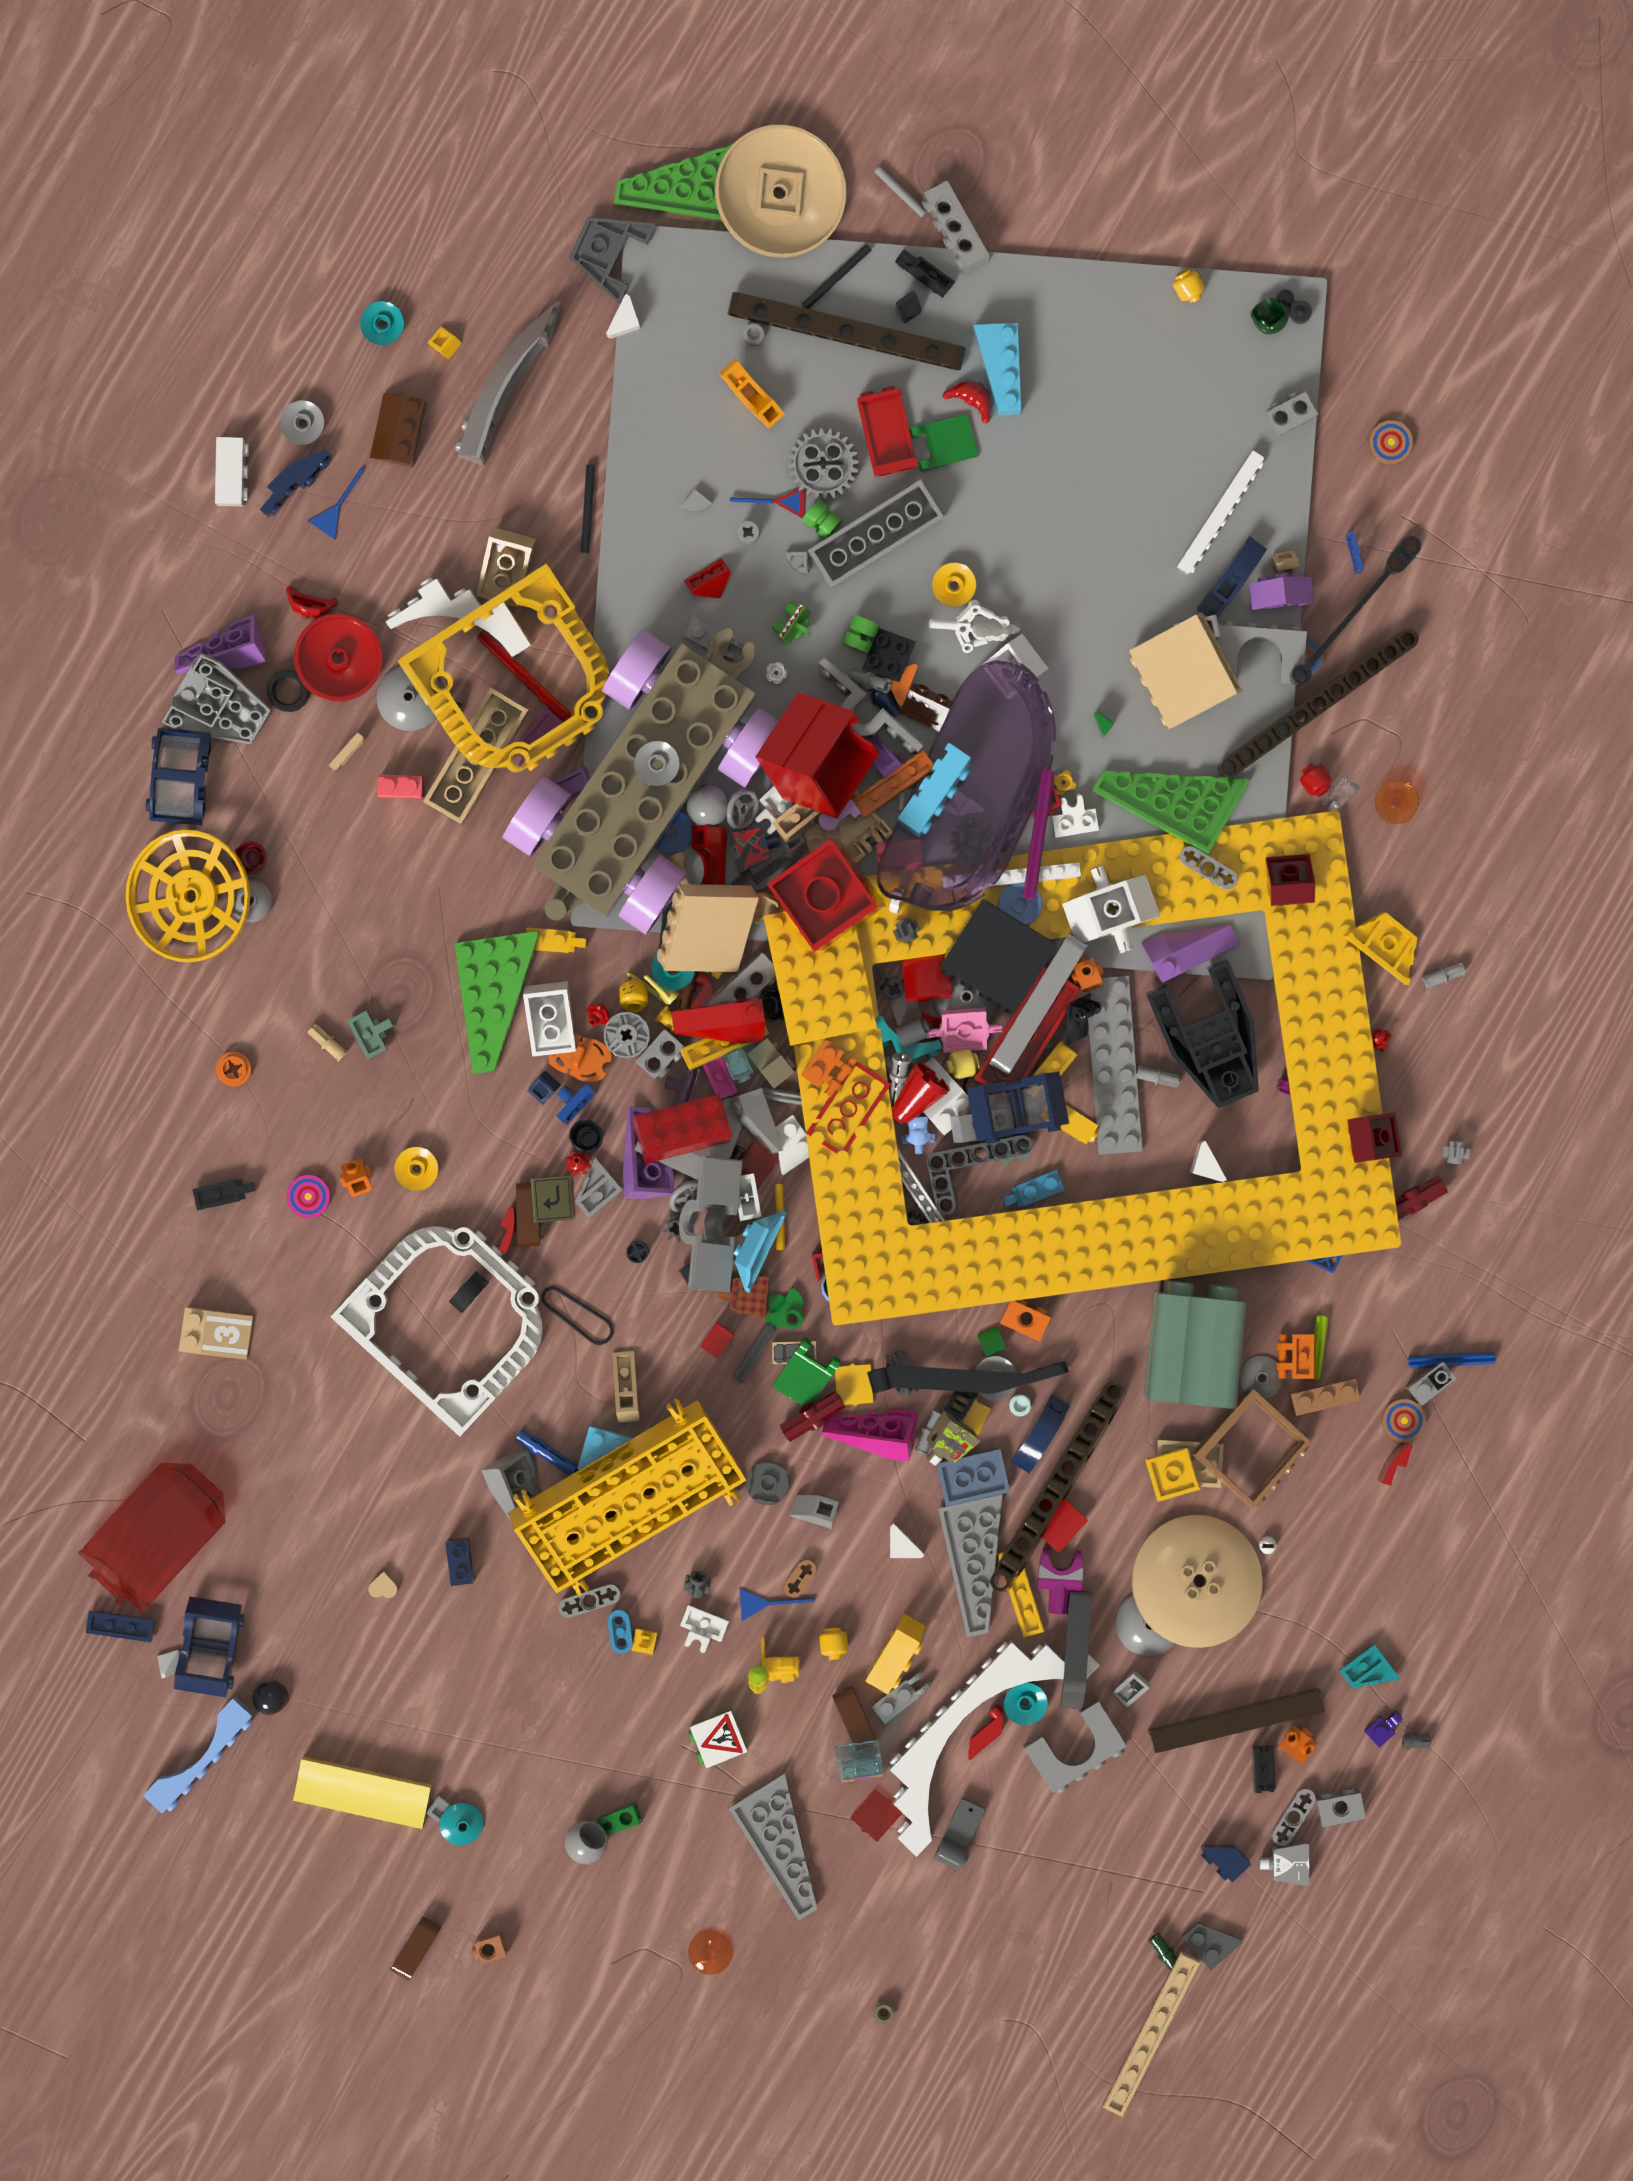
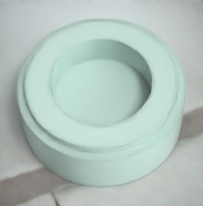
(1020, 1405)

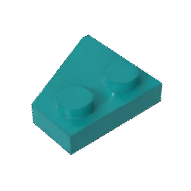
(1368, 1669)

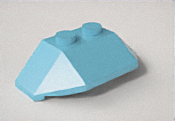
(756, 1247)

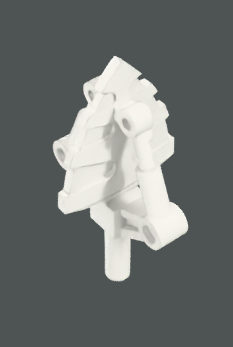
(983, 628)

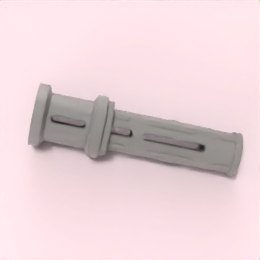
(898, 1074)

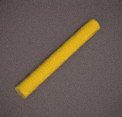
(779, 1206)

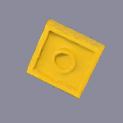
(1172, 1474)

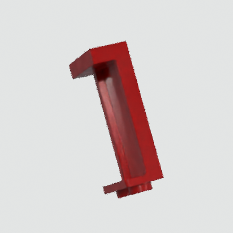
(886, 432)

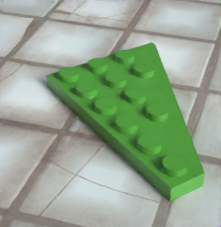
(676, 187)
(1183, 806)
(490, 988)

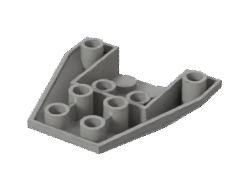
(215, 702)

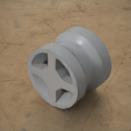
(748, 532)

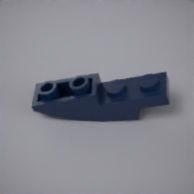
(299, 473)
(1232, 578)

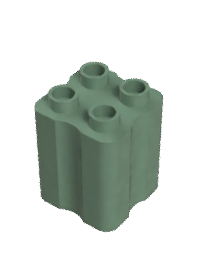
(1195, 1345)

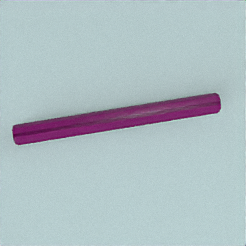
(1038, 834)

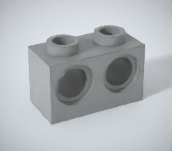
(1293, 418)
(656, 1050)

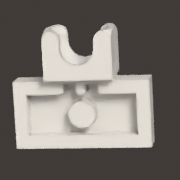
(774, 806)
(1074, 818)
(703, 1626)

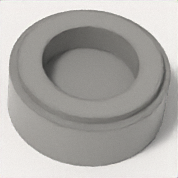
(753, 334)

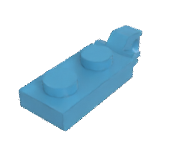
(1035, 1189)

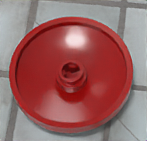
(338, 657)

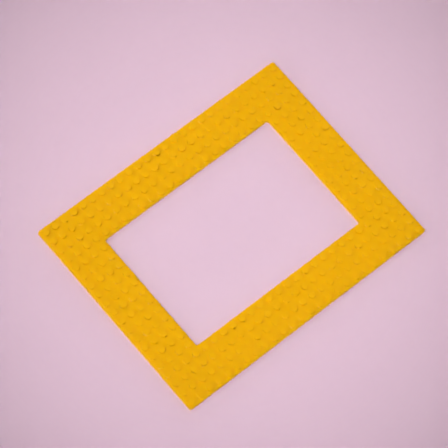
(1327, 1209)

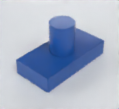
(574, 1102)

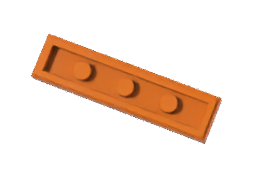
(894, 784)

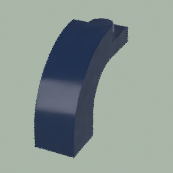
(1040, 1434)

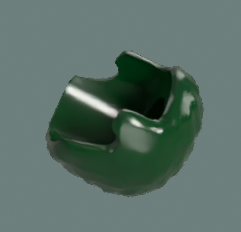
(1270, 316)

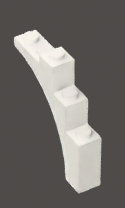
(437, 602)

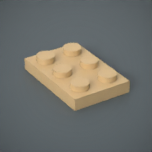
(1204, 1476)

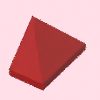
(710, 580)

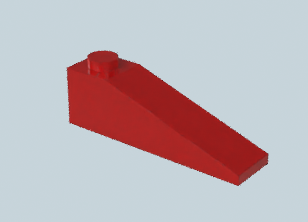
(730, 1021)

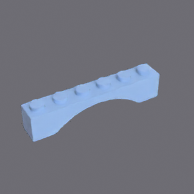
(229, 1722)

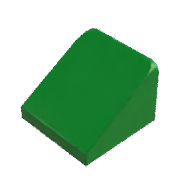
(1103, 723)
(991, 1341)

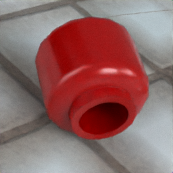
(1316, 780)

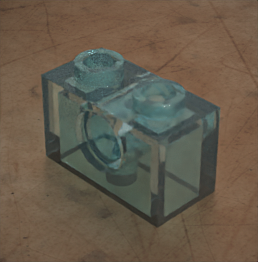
(738, 1065)

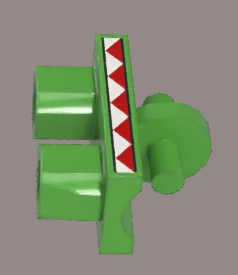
(795, 625)

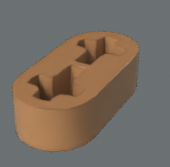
(796, 1575)

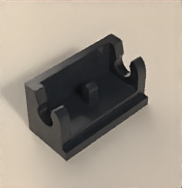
(1263, 1768)

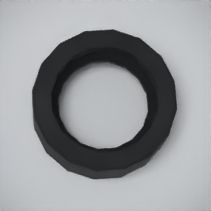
(277, 677)
(468, 1292)

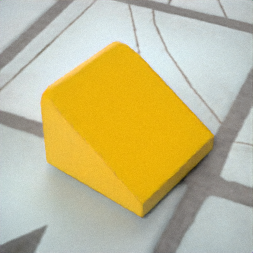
(444, 342)

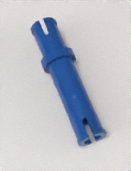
(540, 1448)

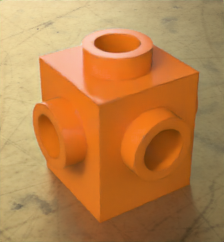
(1090, 981)
(356, 1177)
(1298, 1743)

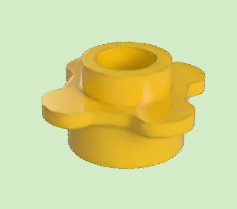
(1069, 785)

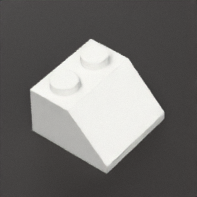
(1022, 652)

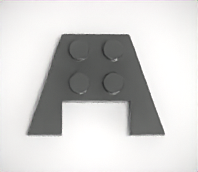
(601, 246)

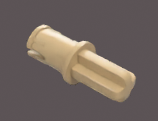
(327, 1042)

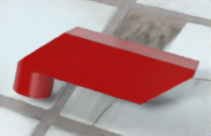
(706, 991)
(987, 1733)

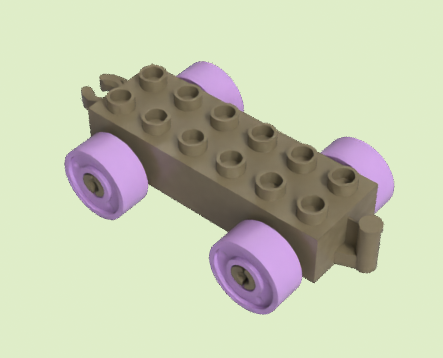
(618, 817)

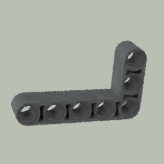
(970, 1159)
(1076, 1650)

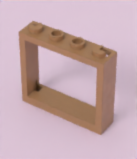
(1282, 1467)

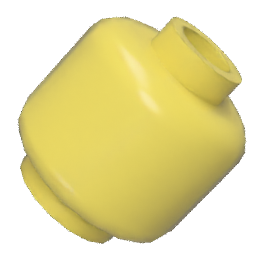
(962, 1064)

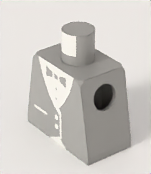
(1288, 1863)

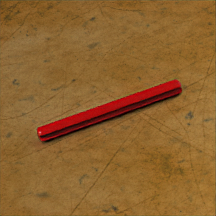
(524, 676)

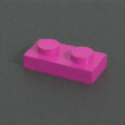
(719, 1078)

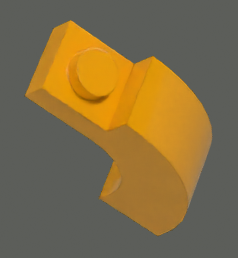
(750, 394)

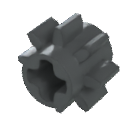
(906, 930)
(672, 1233)
(697, 1584)

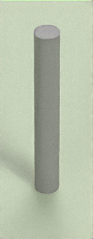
(900, 191)

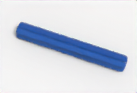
(1452, 1359)

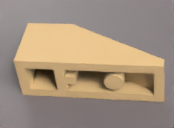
(625, 1387)

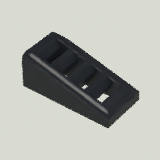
(908, 307)
(956, 1413)

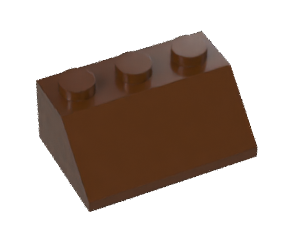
(398, 429)

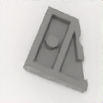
(597, 1190)

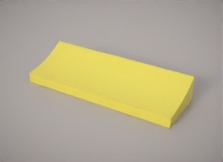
(362, 1792)

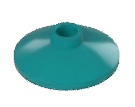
(374, 315)
(670, 981)
(1025, 1713)
(454, 1816)

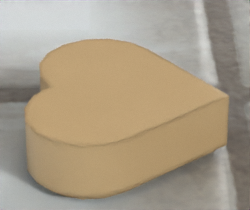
(383, 1586)

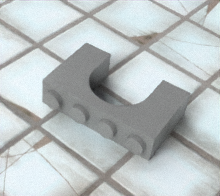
(1289, 642)
(1060, 1773)

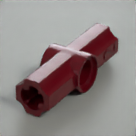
(1419, 1197)
(812, 1416)

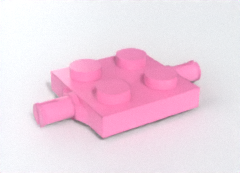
(964, 1029)

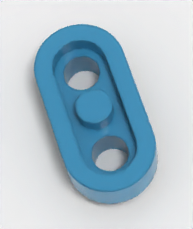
(619, 1631)

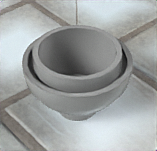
(261, 902)

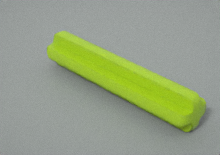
(1320, 1332)

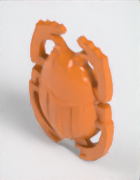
(584, 1061)

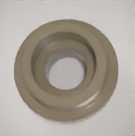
(887, 2018)

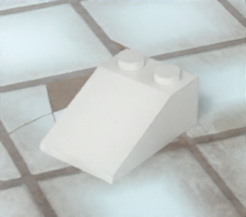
(549, 1018)
(947, 1106)

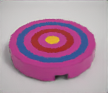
(308, 1196)

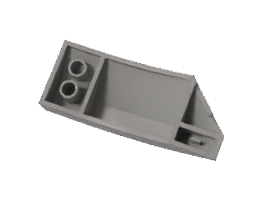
(500, 384)

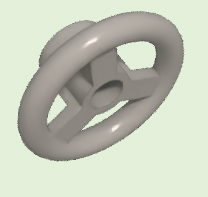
(740, 808)
(684, 1192)

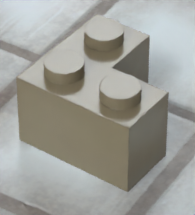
(771, 1063)

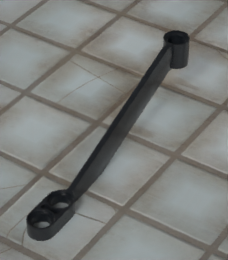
(1406, 558)
(957, 1379)

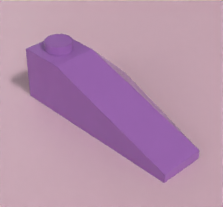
(236, 647)
(1180, 951)
(643, 1179)

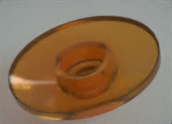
(1408, 801)
(712, 1941)

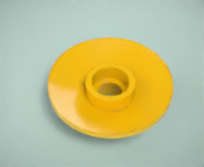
(954, 573)
(404, 1169)

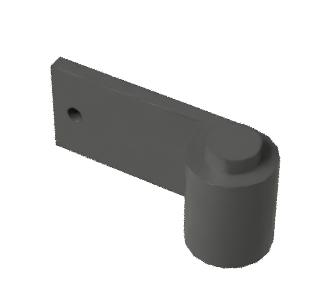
(909, 1018)
(959, 1834)

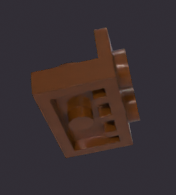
(926, 706)

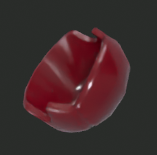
(251, 856)

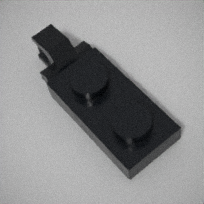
(925, 273)
(221, 1193)

